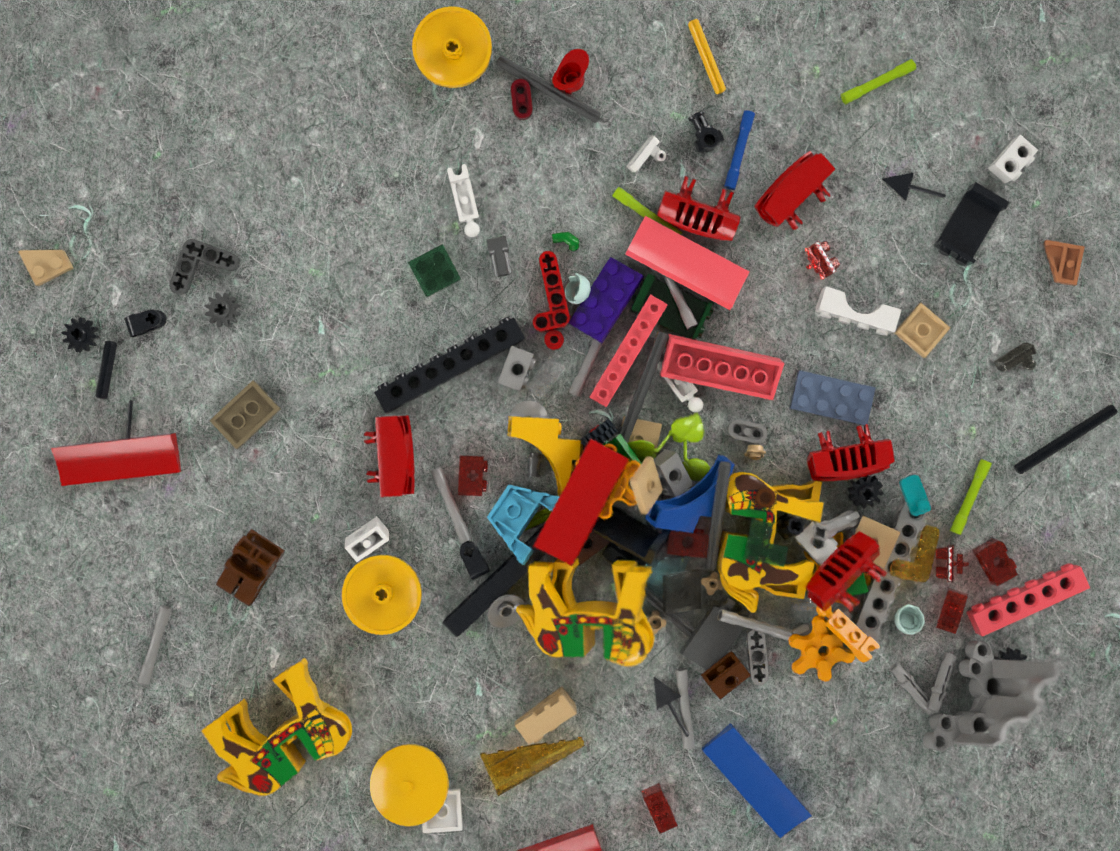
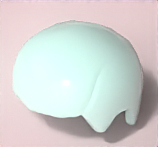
(577, 289)
(909, 619)

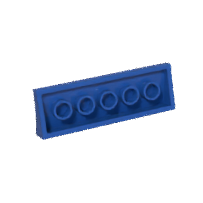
(756, 781)

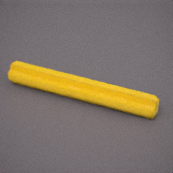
(706, 56)

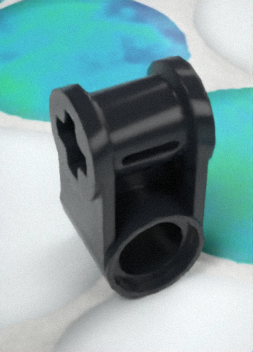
(142, 322)
(474, 563)

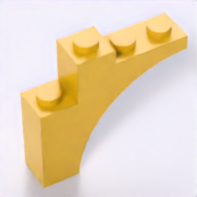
(544, 436)

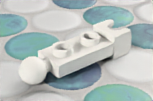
(464, 200)
(684, 391)

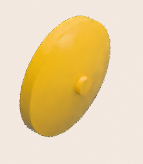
(452, 47)
(381, 594)
(409, 785)

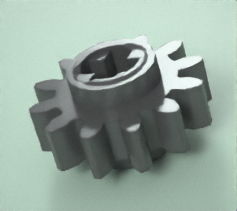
(216, 306)

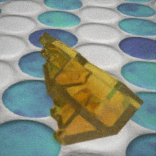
(513, 767)

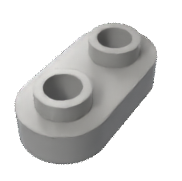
(746, 431)

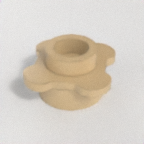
(755, 452)
(707, 583)
(659, 621)

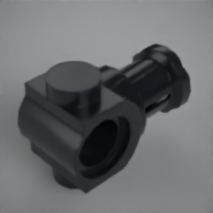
(705, 130)

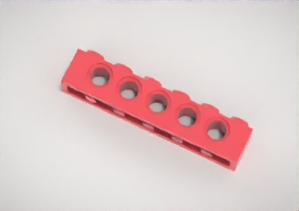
(628, 350)
(1074, 583)

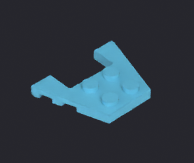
(514, 513)

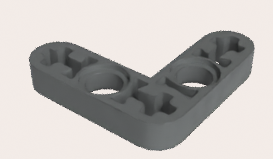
(194, 259)

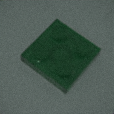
(434, 270)

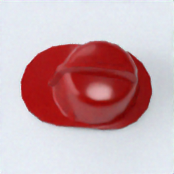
(571, 71)

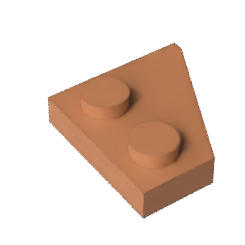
(1064, 261)

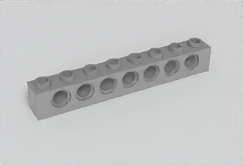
(887, 596)

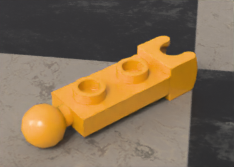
(849, 634)

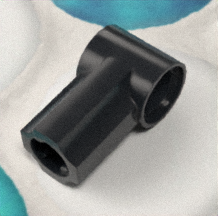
(789, 526)

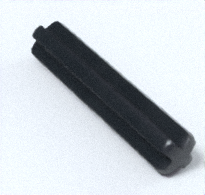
(106, 369)

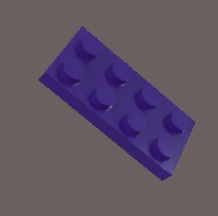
(606, 300)

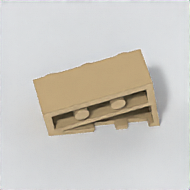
(546, 716)

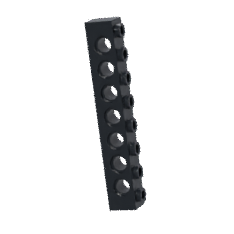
(390, 403)

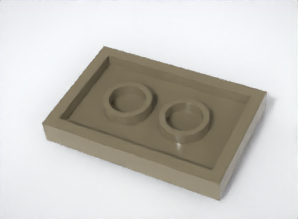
(245, 414)

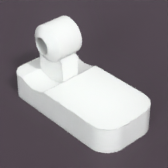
(643, 153)

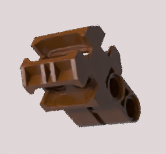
(250, 567)

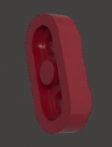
(521, 100)

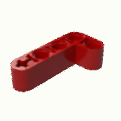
(551, 290)

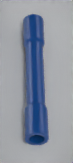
(745, 128)

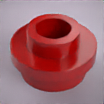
(549, 344)

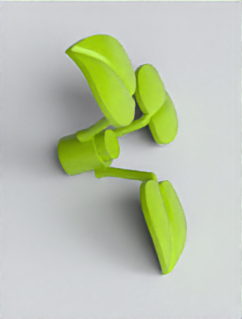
(682, 430)

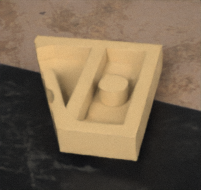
(45, 264)

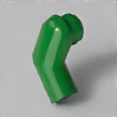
(568, 238)

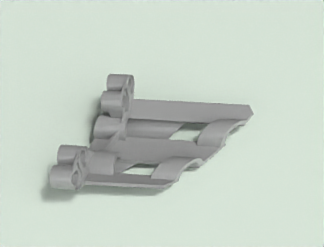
(992, 708)

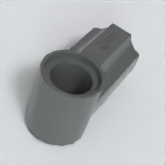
(499, 252)

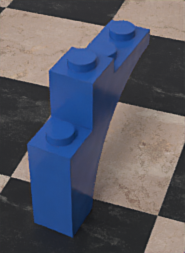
(684, 510)

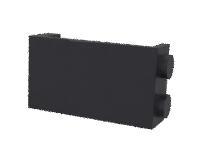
(970, 224)
(631, 535)

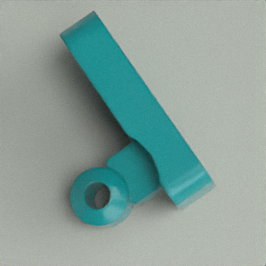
(914, 495)

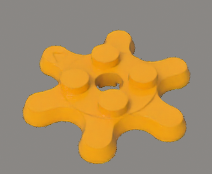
(622, 490)
(809, 648)

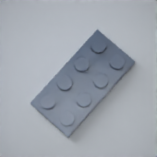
(832, 398)

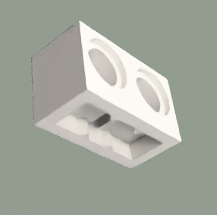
(1011, 157)

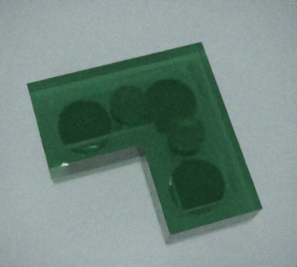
(758, 545)

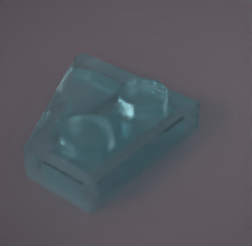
(666, 566)

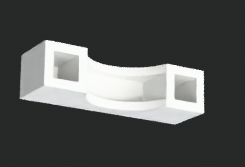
(834, 303)

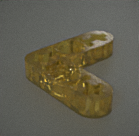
(921, 567)

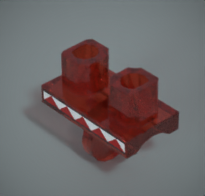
(819, 259)
(948, 554)

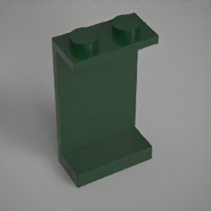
(671, 316)

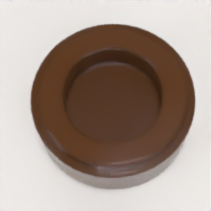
(765, 497)

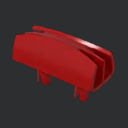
(794, 188)
(697, 216)
(394, 456)
(850, 460)
(842, 569)

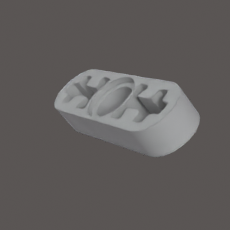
(753, 670)

